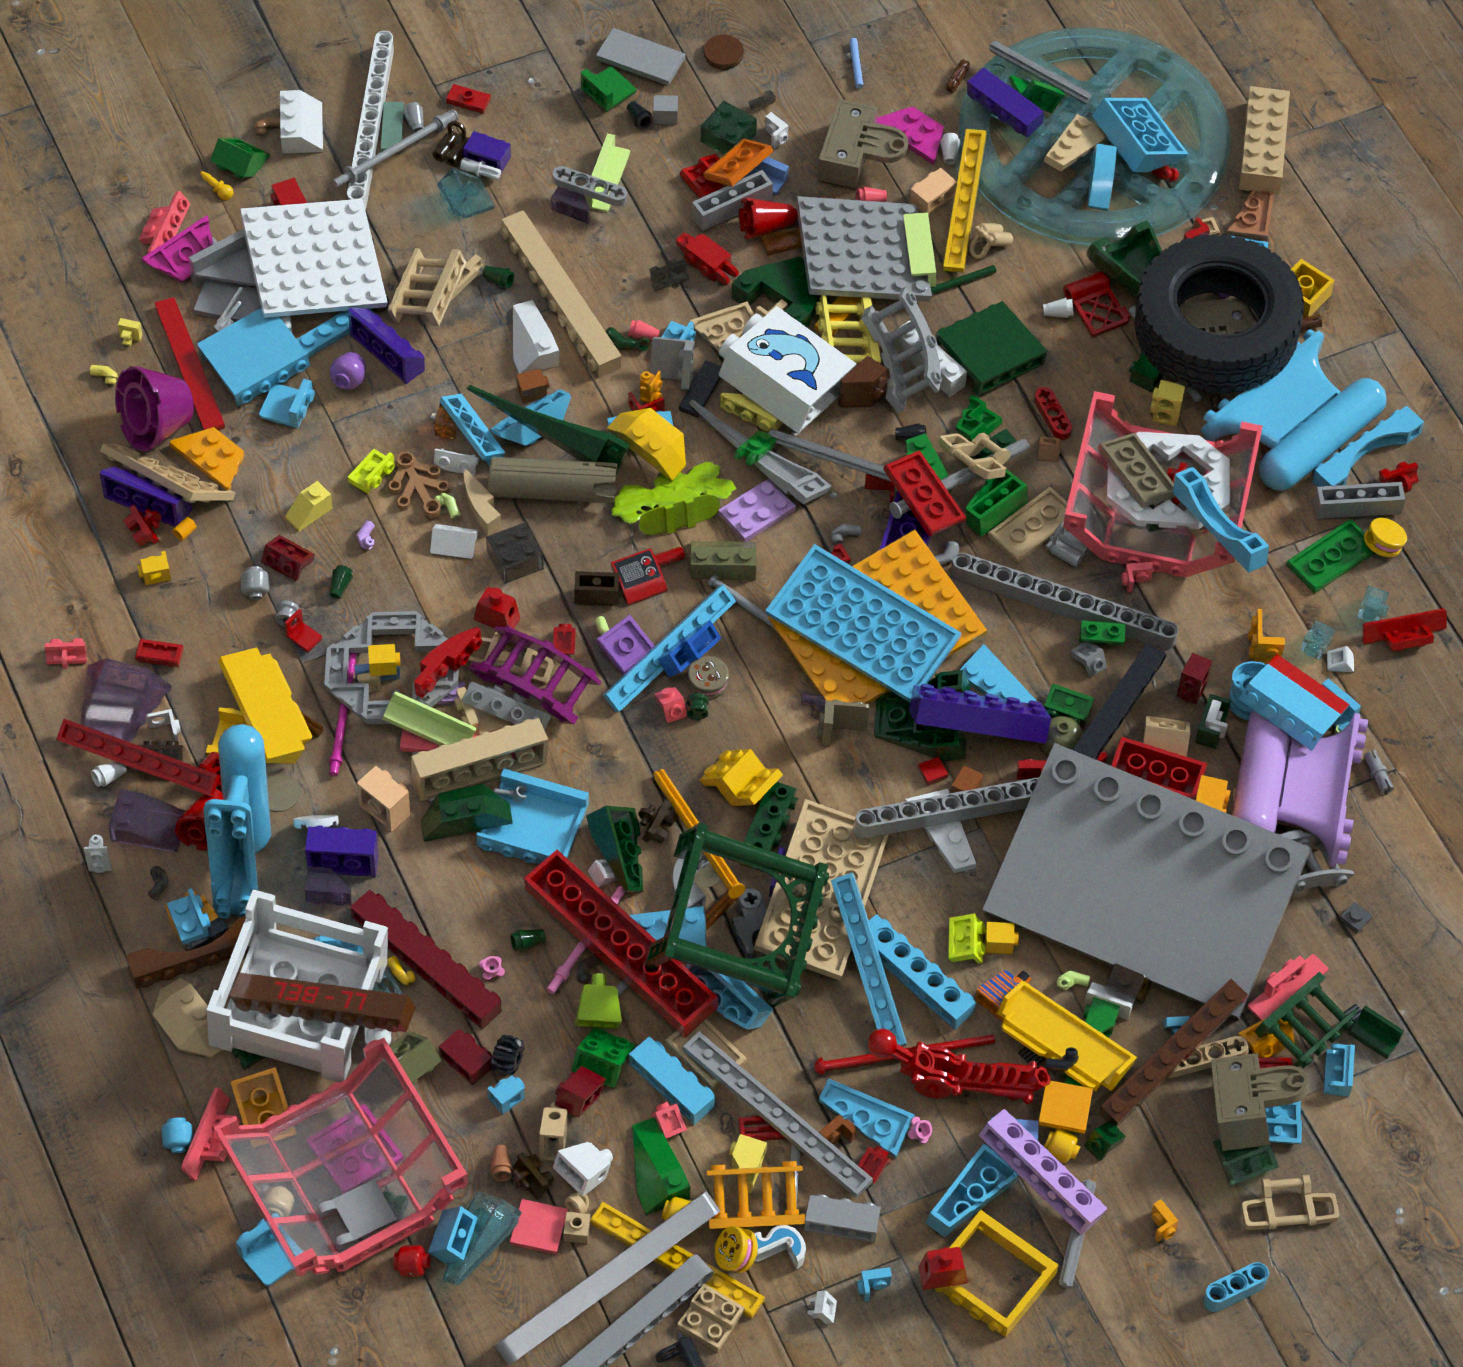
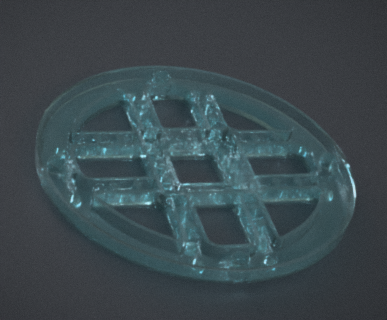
(1061, 215)

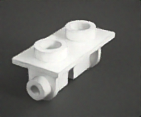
(455, 462)
(97, 855)

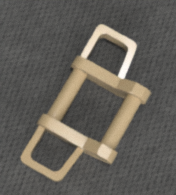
(962, 449)
(520, 671)
(1307, 1197)

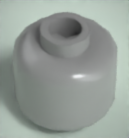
(254, 583)

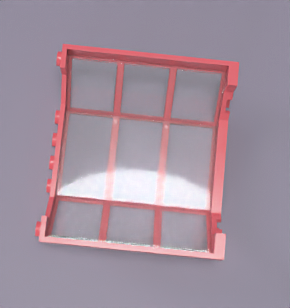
(1120, 540)
(336, 1142)

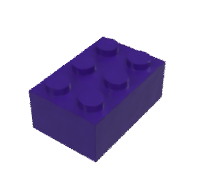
(343, 850)

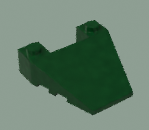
(779, 281)
(898, 727)

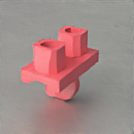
(66, 652)

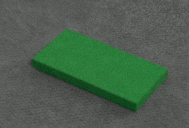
(1330, 556)

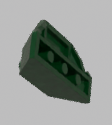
(465, 812)

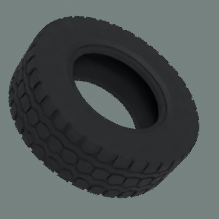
(1210, 359)

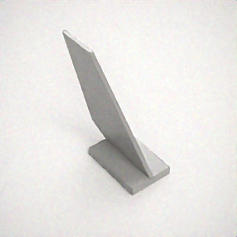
(223, 261)

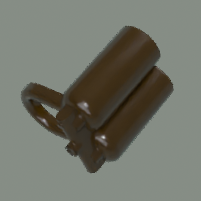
(451, 146)

